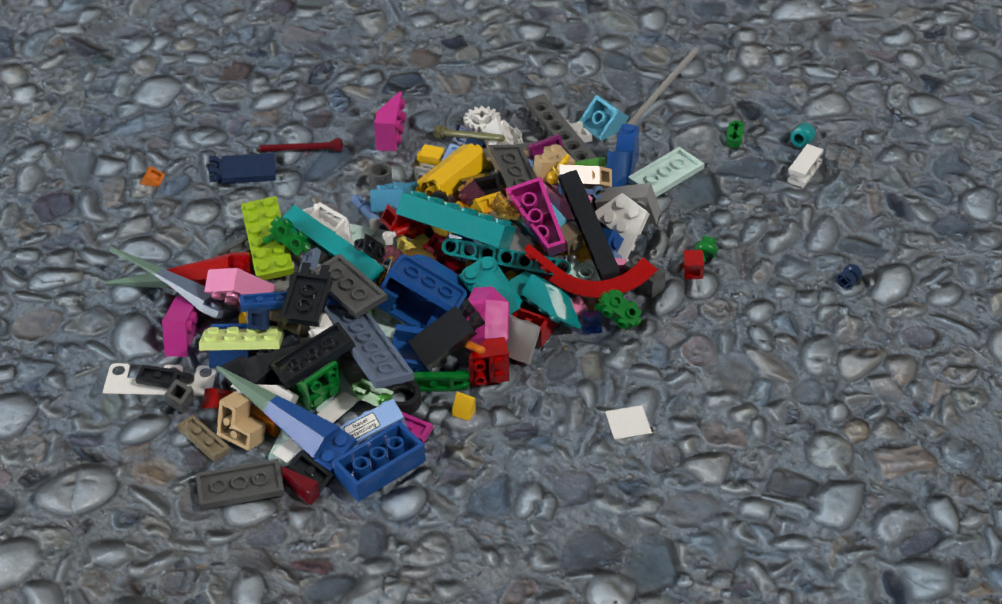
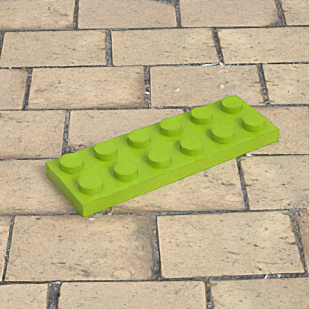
(271, 259)

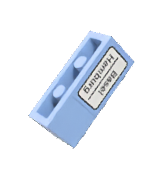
(374, 421)

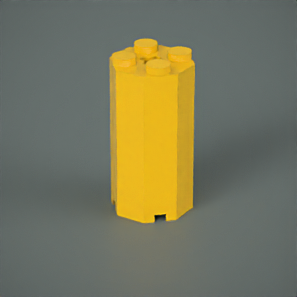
(447, 175)

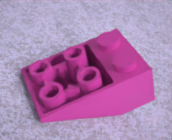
(390, 124)

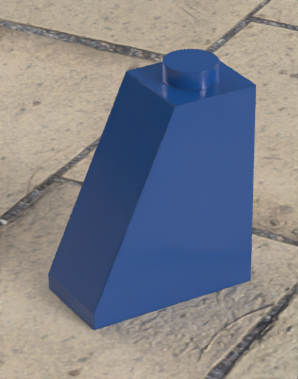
(629, 141)

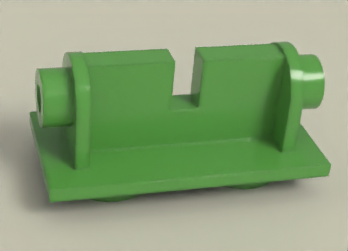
(365, 391)

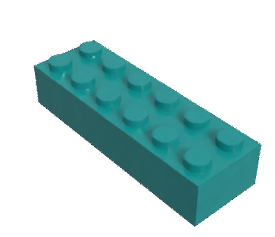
(456, 219)

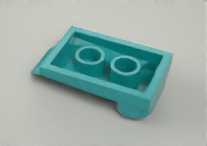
(487, 274)

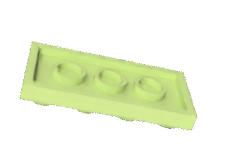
(241, 339)

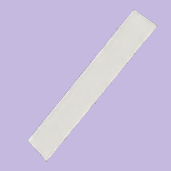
(330, 413)

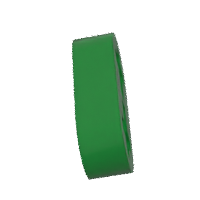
(738, 134)

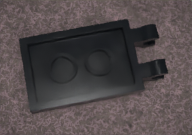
(307, 296)
(446, 334)

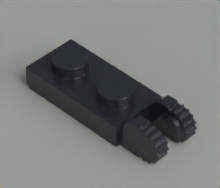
(161, 376)

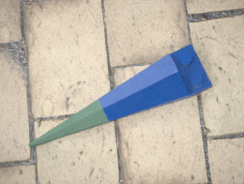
(312, 433)

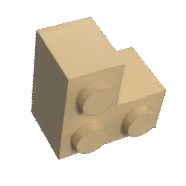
(550, 158)
(236, 424)

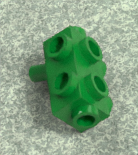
(285, 233)
(618, 309)

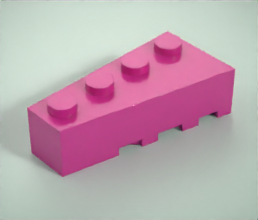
(538, 214)

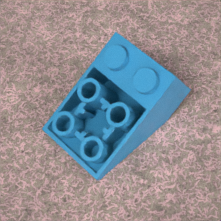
(389, 194)

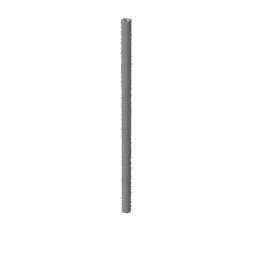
(663, 86)

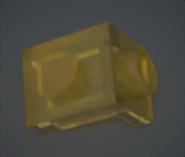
(503, 209)

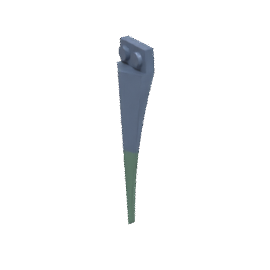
(188, 289)

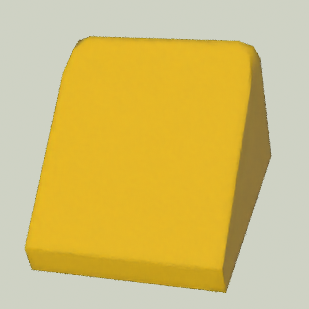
(464, 406)

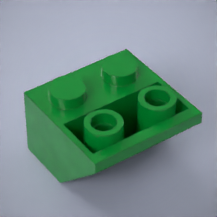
(318, 386)

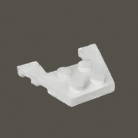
(626, 219)

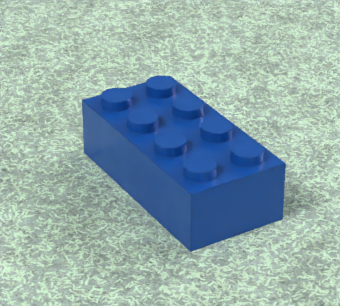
(379, 461)

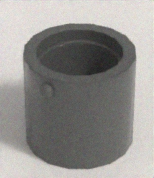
(380, 174)

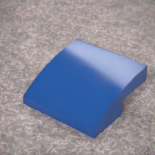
(619, 163)

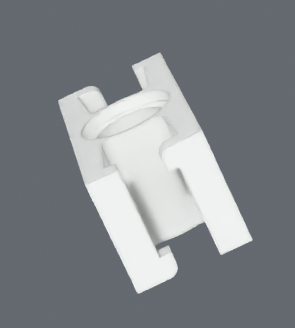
(805, 166)

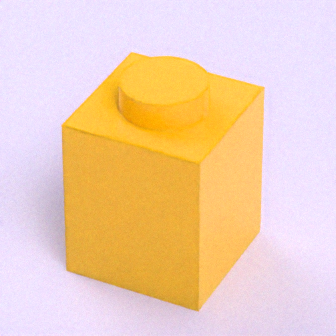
(430, 155)

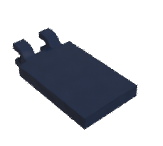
(243, 168)

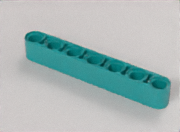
(332, 243)
(497, 255)

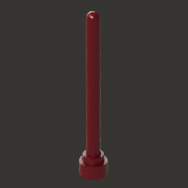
(335, 145)

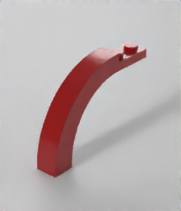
(629, 280)

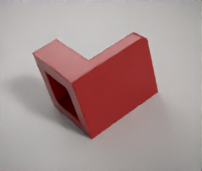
(693, 264)
(212, 397)

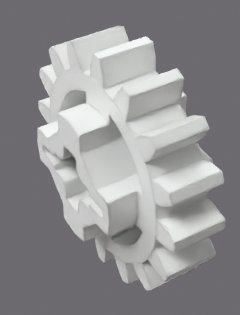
(479, 118)

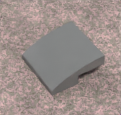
(522, 339)

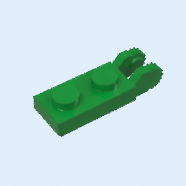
(442, 381)

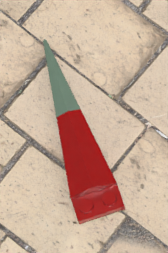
(193, 271)

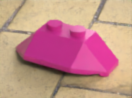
(493, 310)

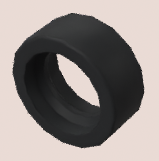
(412, 405)

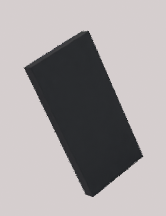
(312, 355)

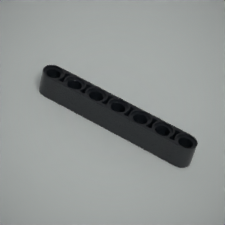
(589, 225)

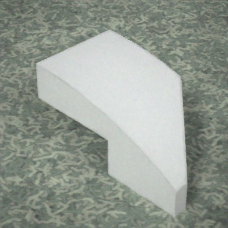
(583, 133)

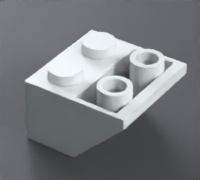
(501, 127)

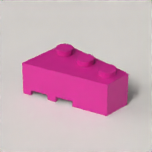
(179, 327)

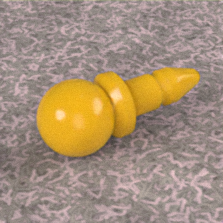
(552, 176)

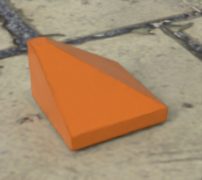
(152, 177)

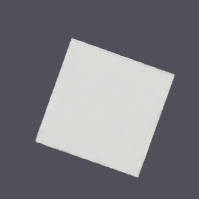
(628, 422)

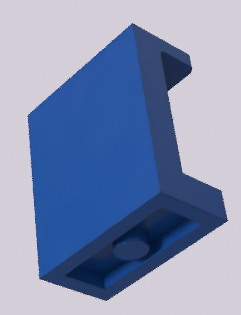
(400, 339)

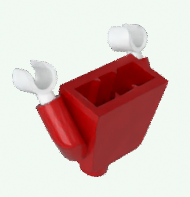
(397, 224)

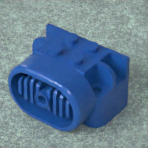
(420, 290)

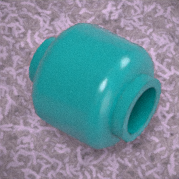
(802, 135)

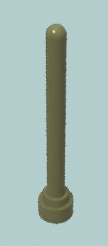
(442, 132)

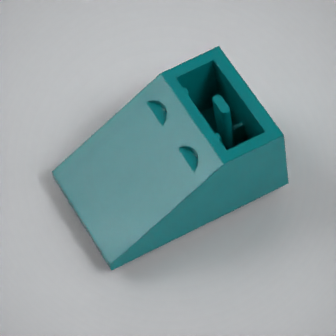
(551, 301)

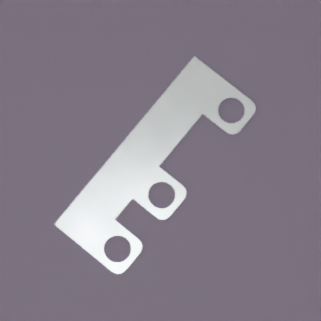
(122, 385)

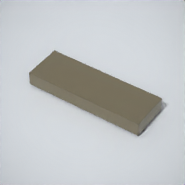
(204, 438)

